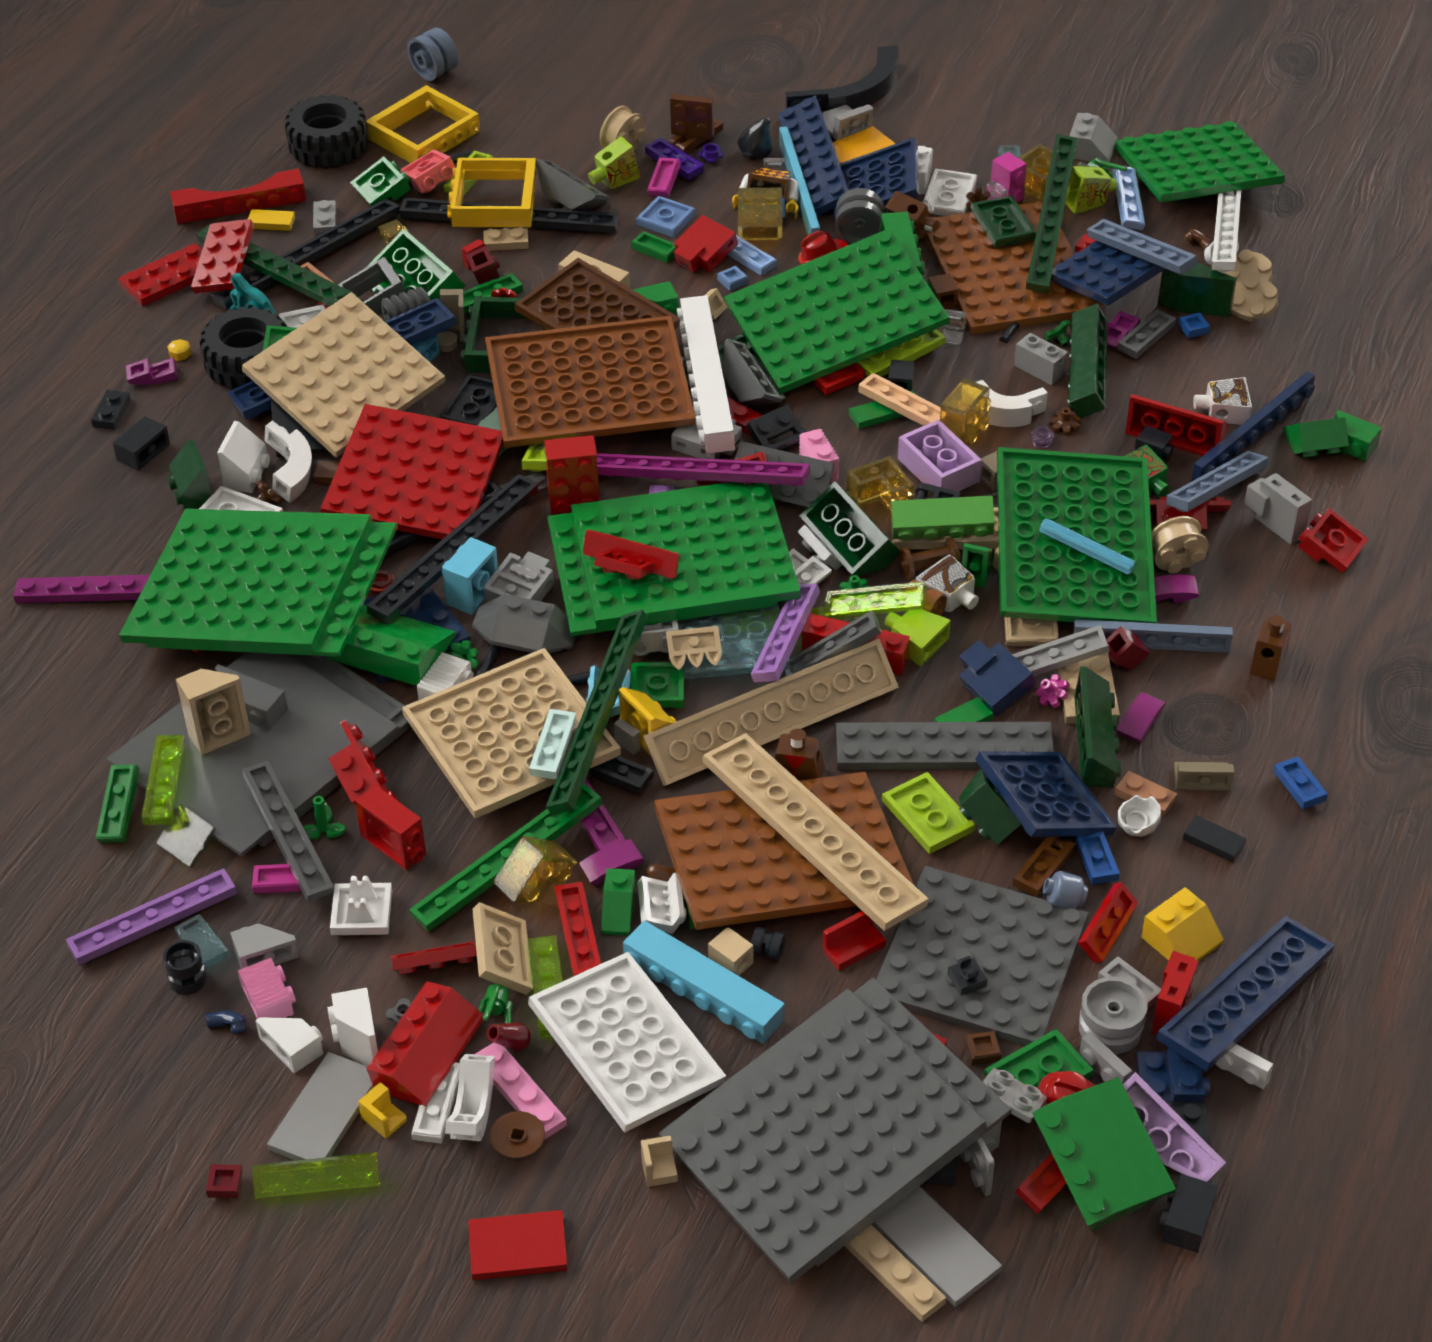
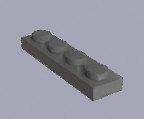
(841, 641)

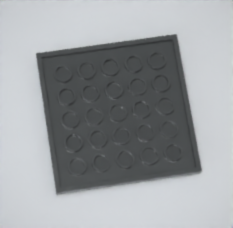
(1014, 938)

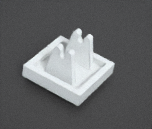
(361, 908)

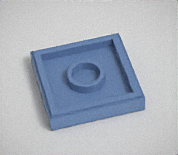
(665, 216)

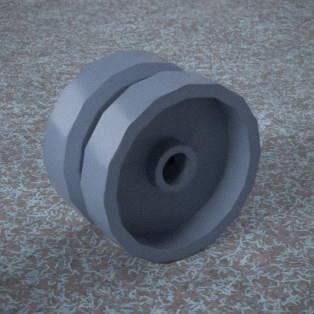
(432, 54)

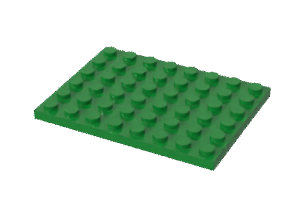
(836, 310)
(1093, 497)

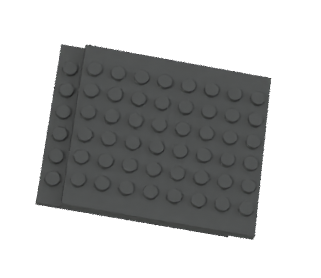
(297, 747)
(833, 1127)

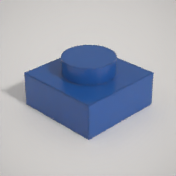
(1194, 325)

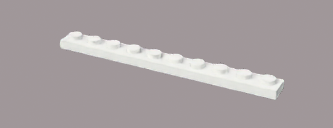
(1226, 231)

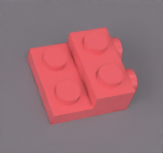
(429, 171)

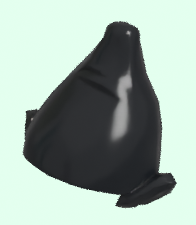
(756, 140)

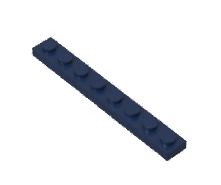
(1255, 426)

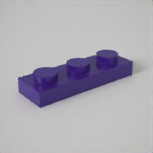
(662, 149)

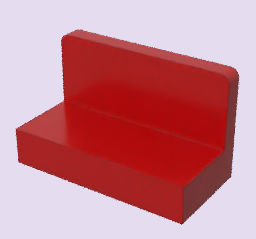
(851, 940)

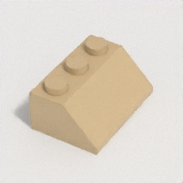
(213, 708)

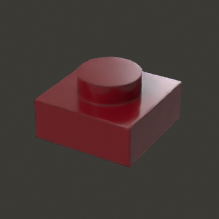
(224, 1181)

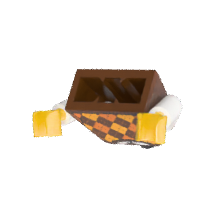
(773, 179)

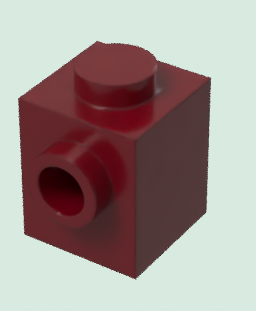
(483, 265)
(1126, 648)

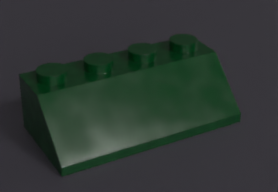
(849, 532)
(1096, 730)

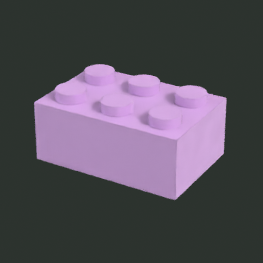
(939, 457)

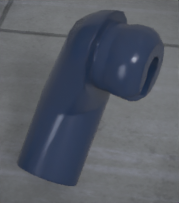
(227, 1017)

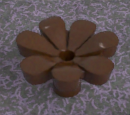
(977, 196)
(1066, 421)
(265, 493)

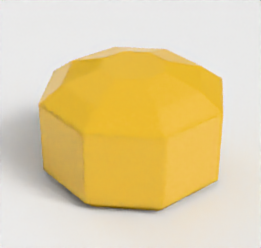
(179, 350)

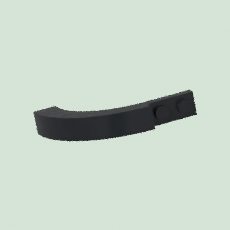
(860, 93)

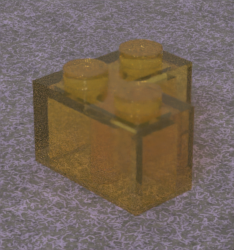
(879, 481)
(531, 866)

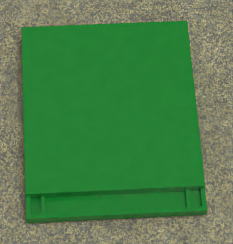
(726, 545)
(260, 582)

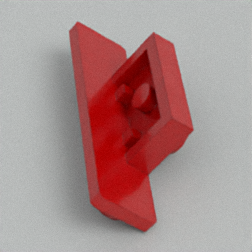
(1165, 512)
(628, 556)
(356, 766)

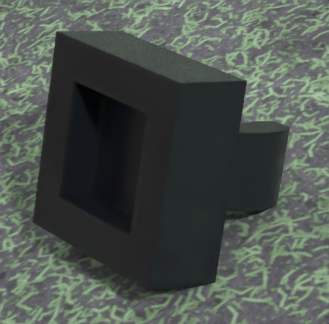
(967, 976)

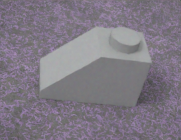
(262, 942)

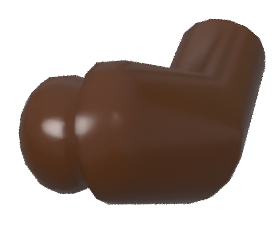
(660, 872)

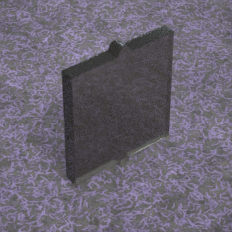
(186, 835)

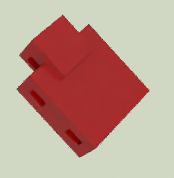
(704, 245)
(1175, 989)

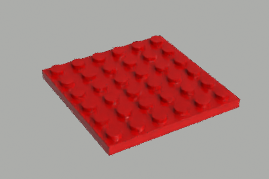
(413, 471)

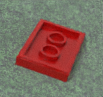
(517, 1245)

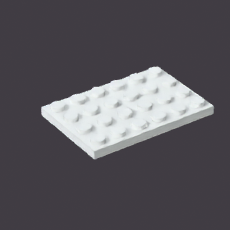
(626, 1041)

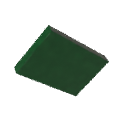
(1003, 221)

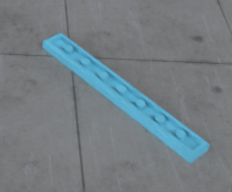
(793, 166)

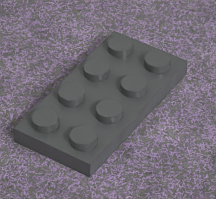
(799, 495)

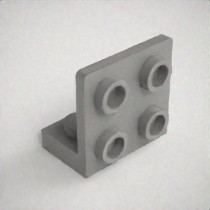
(845, 121)
(1019, 1097)
(981, 1160)

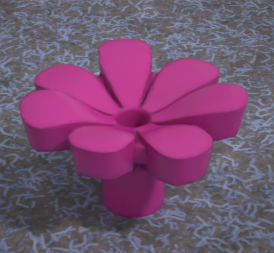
(1052, 691)

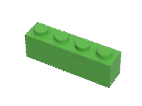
(942, 517)

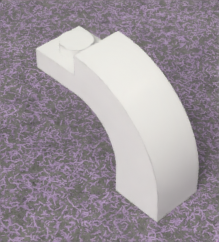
(1015, 410)
(295, 474)
(473, 1098)

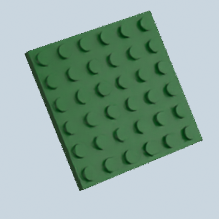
(1199, 161)

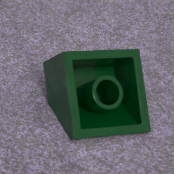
(189, 478)
(988, 809)

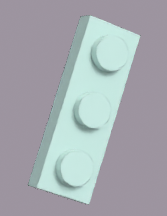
(553, 744)

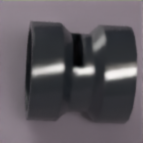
(768, 943)

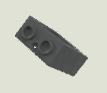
(370, 278)

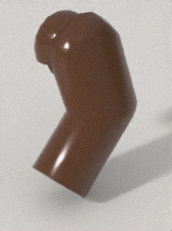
(1201, 238)

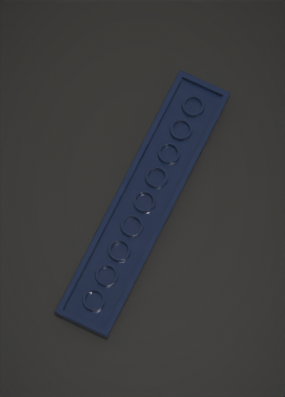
(412, 326)

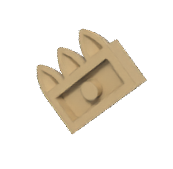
(506, 239)
(694, 644)

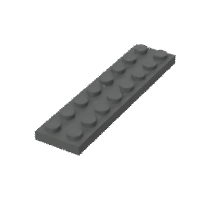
(933, 743)

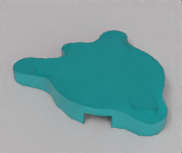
(247, 296)

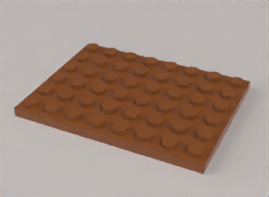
(995, 279)
(589, 381)
(745, 871)

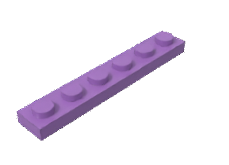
(784, 635)
(151, 916)

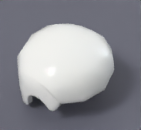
(1139, 816)

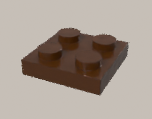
(692, 116)

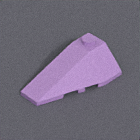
(1171, 1136)

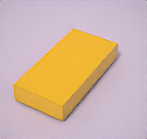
(272, 219)

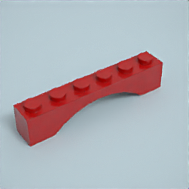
(197, 204)

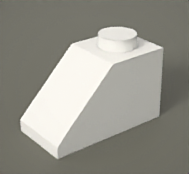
(291, 1040)

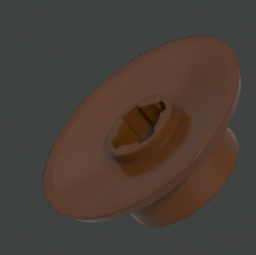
(519, 1125)

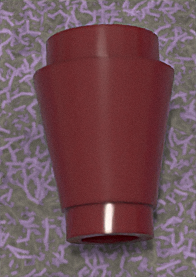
(510, 1035)

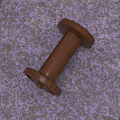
(924, 560)

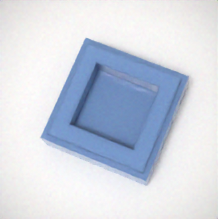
(732, 278)

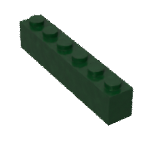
(1088, 361)

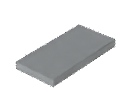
(322, 1110)
(938, 1246)

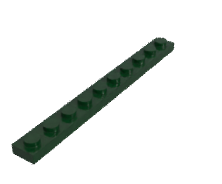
(1051, 214)
(289, 273)
(596, 713)

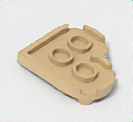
(1253, 291)

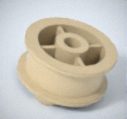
(625, 124)
(1178, 544)

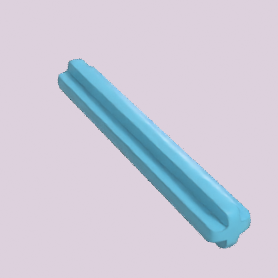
(1087, 546)

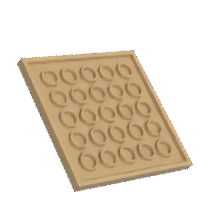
(337, 366)
(491, 726)

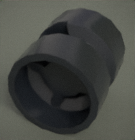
(184, 967)

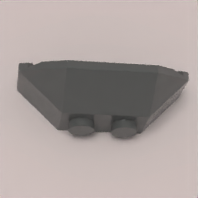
(566, 188)
(748, 376)
(523, 624)

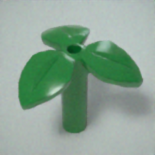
(323, 816)

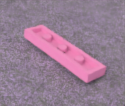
(522, 1090)

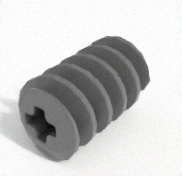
(403, 302)

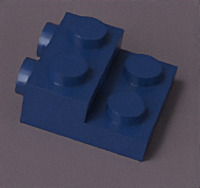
(1172, 1076)

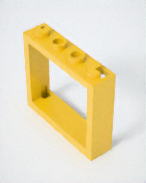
(381, 126)
(492, 169)

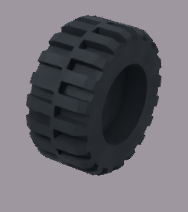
(326, 131)
(233, 341)

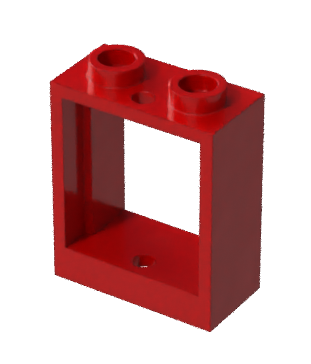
(390, 827)

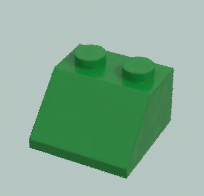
(1317, 436)

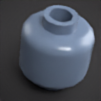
(1065, 890)

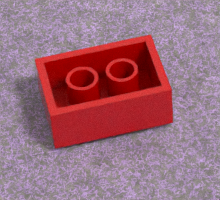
(571, 472)

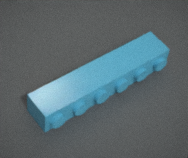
(705, 982)

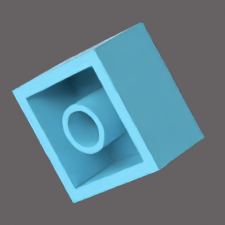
(468, 573)

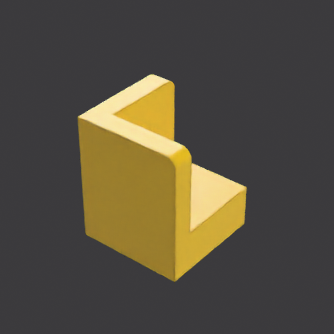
(380, 1112)

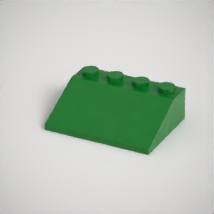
(417, 267)
(397, 649)
(1103, 1152)

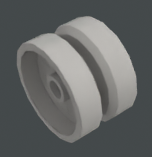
(1114, 1013)

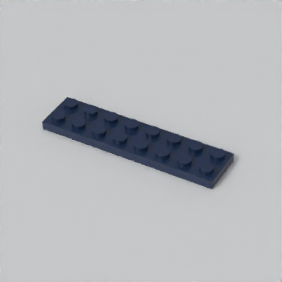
(815, 153)
(1245, 993)

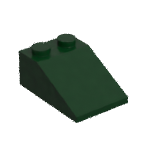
(1198, 291)

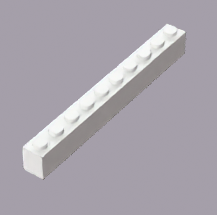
(705, 375)

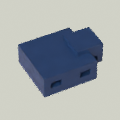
(994, 676)

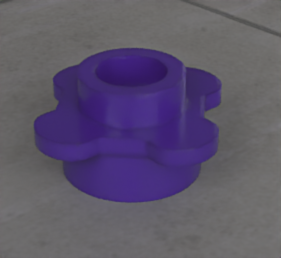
(711, 152)

